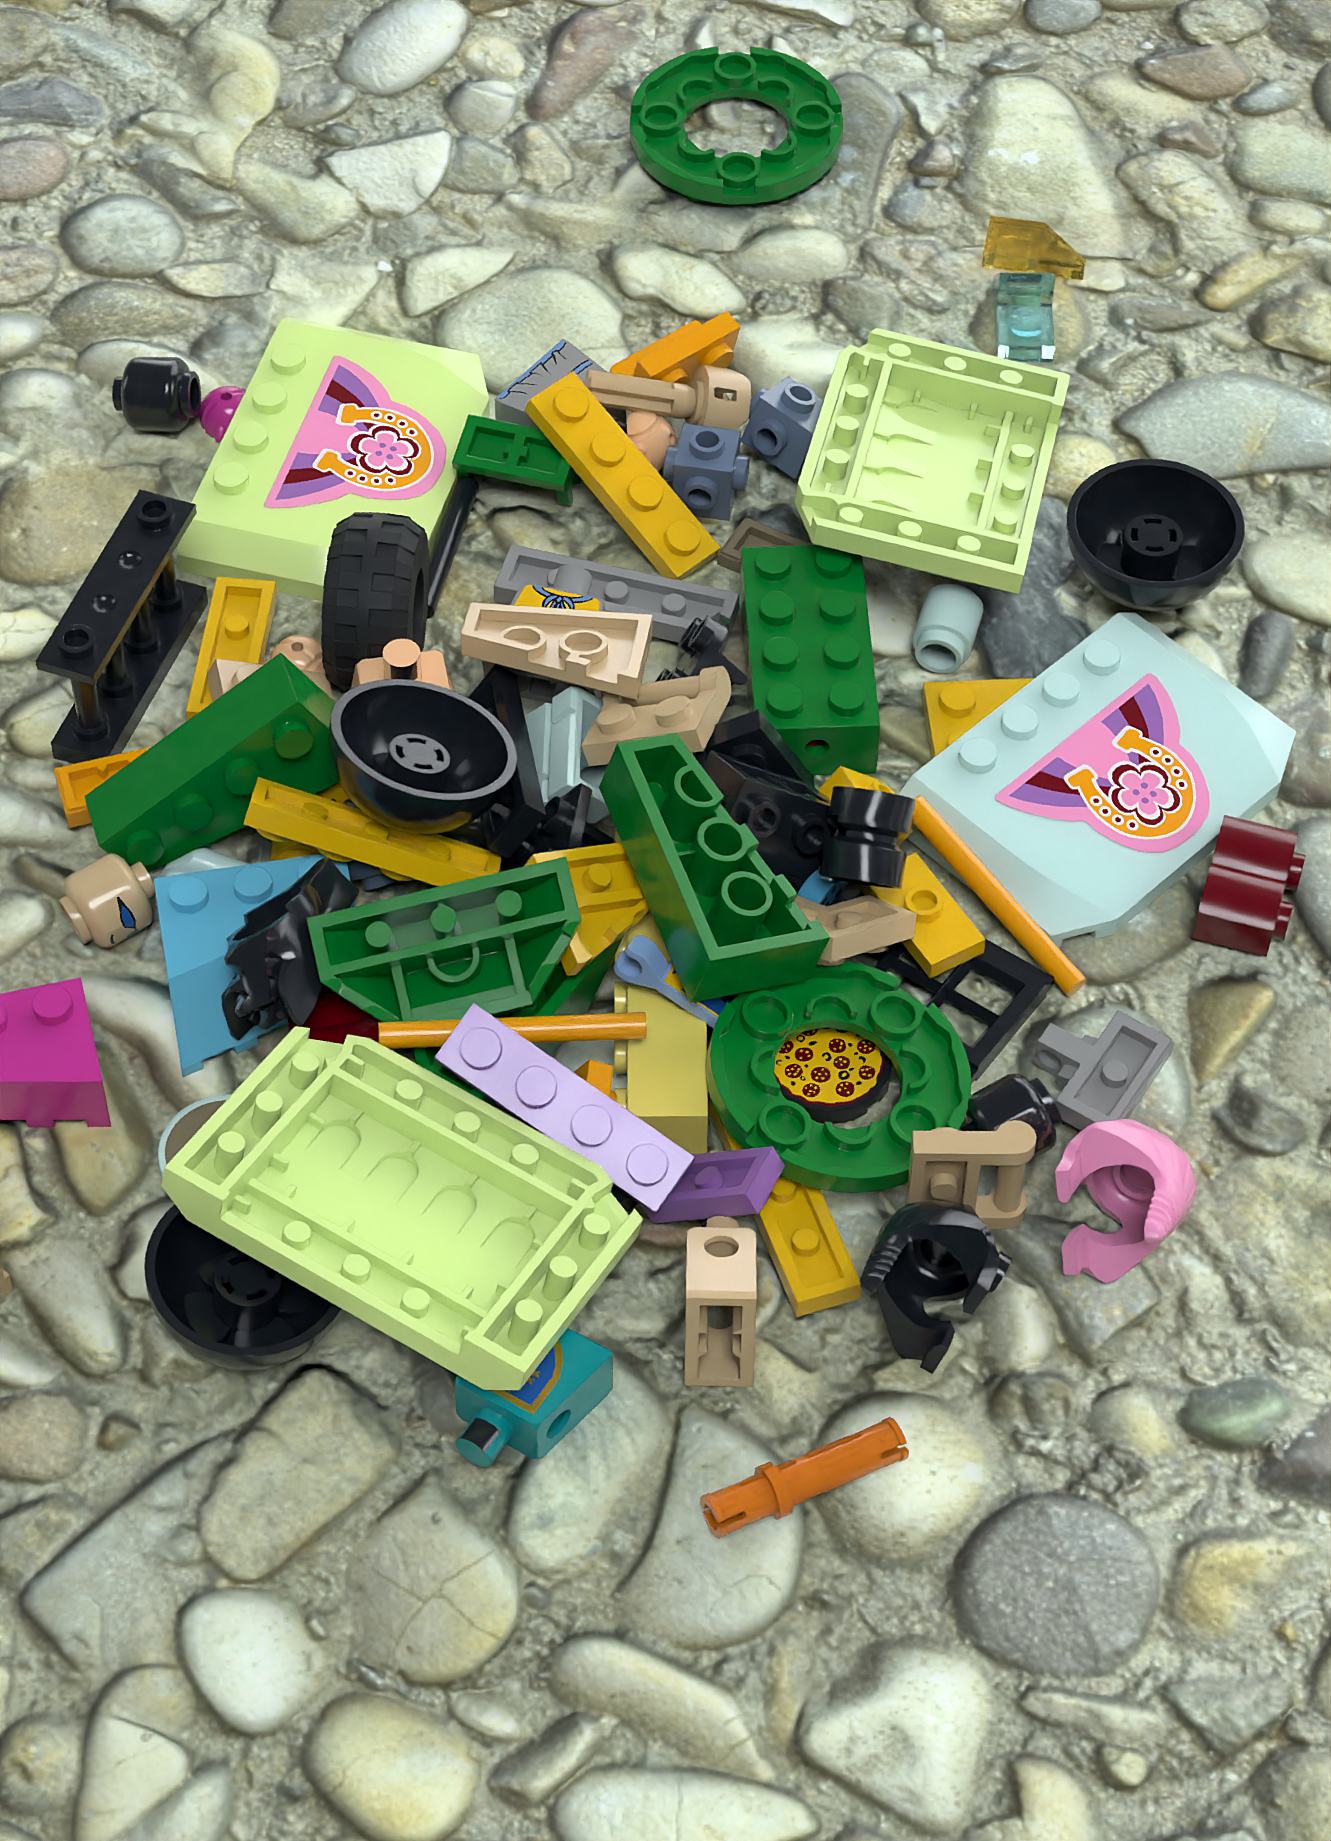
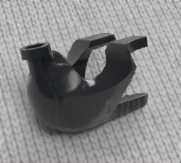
(930, 1255)

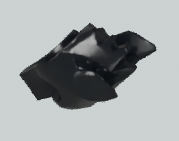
(276, 954)

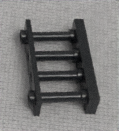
(123, 629)

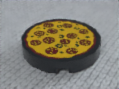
(832, 1073)

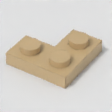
(859, 926)

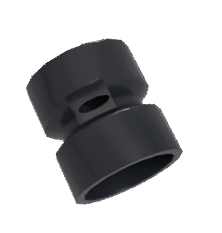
(867, 837)

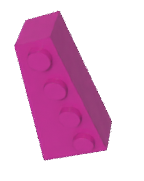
(49, 1057)

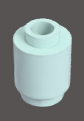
(947, 627)

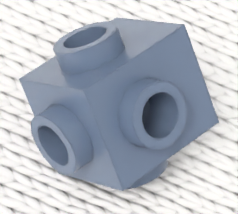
(783, 424)
(707, 470)

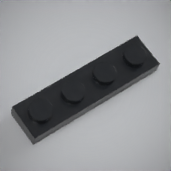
(520, 808)

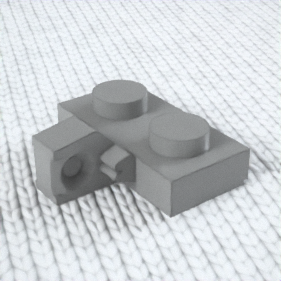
(1102, 1074)

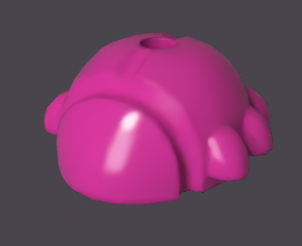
(218, 410)

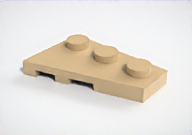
(565, 644)

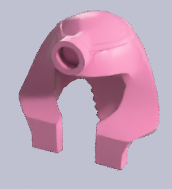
(1135, 1180)

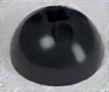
(1154, 533)
(419, 755)
(209, 1306)

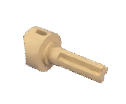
(700, 403)

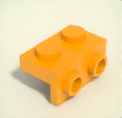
(684, 351)

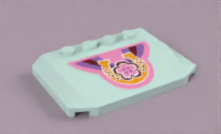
(1105, 778)

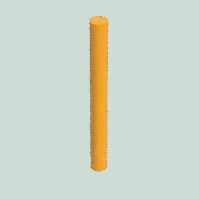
(996, 897)
(534, 1029)

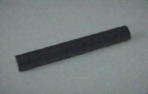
(449, 538)

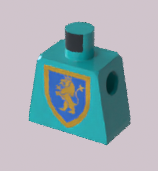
(545, 1409)

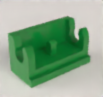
(514, 455)

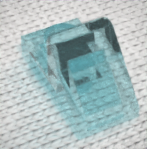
(1024, 316)

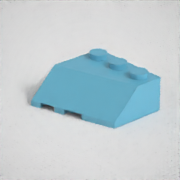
(195, 920)

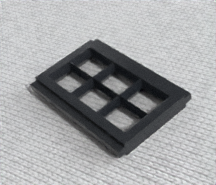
(995, 964)

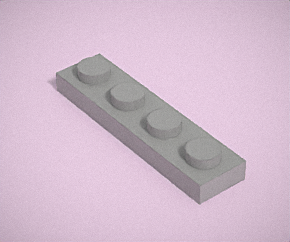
(623, 590)

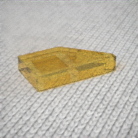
(1030, 249)

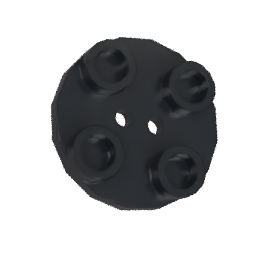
(701, 648)

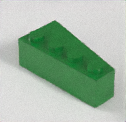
(205, 771)
(707, 886)

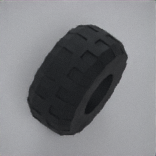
(372, 590)

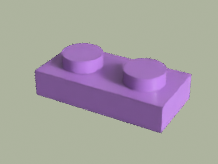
(723, 1185)

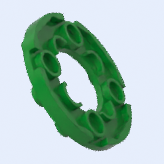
(769, 76)
(848, 998)

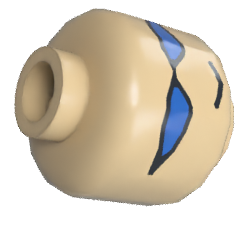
(108, 900)

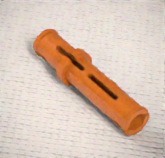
(780, 1487)

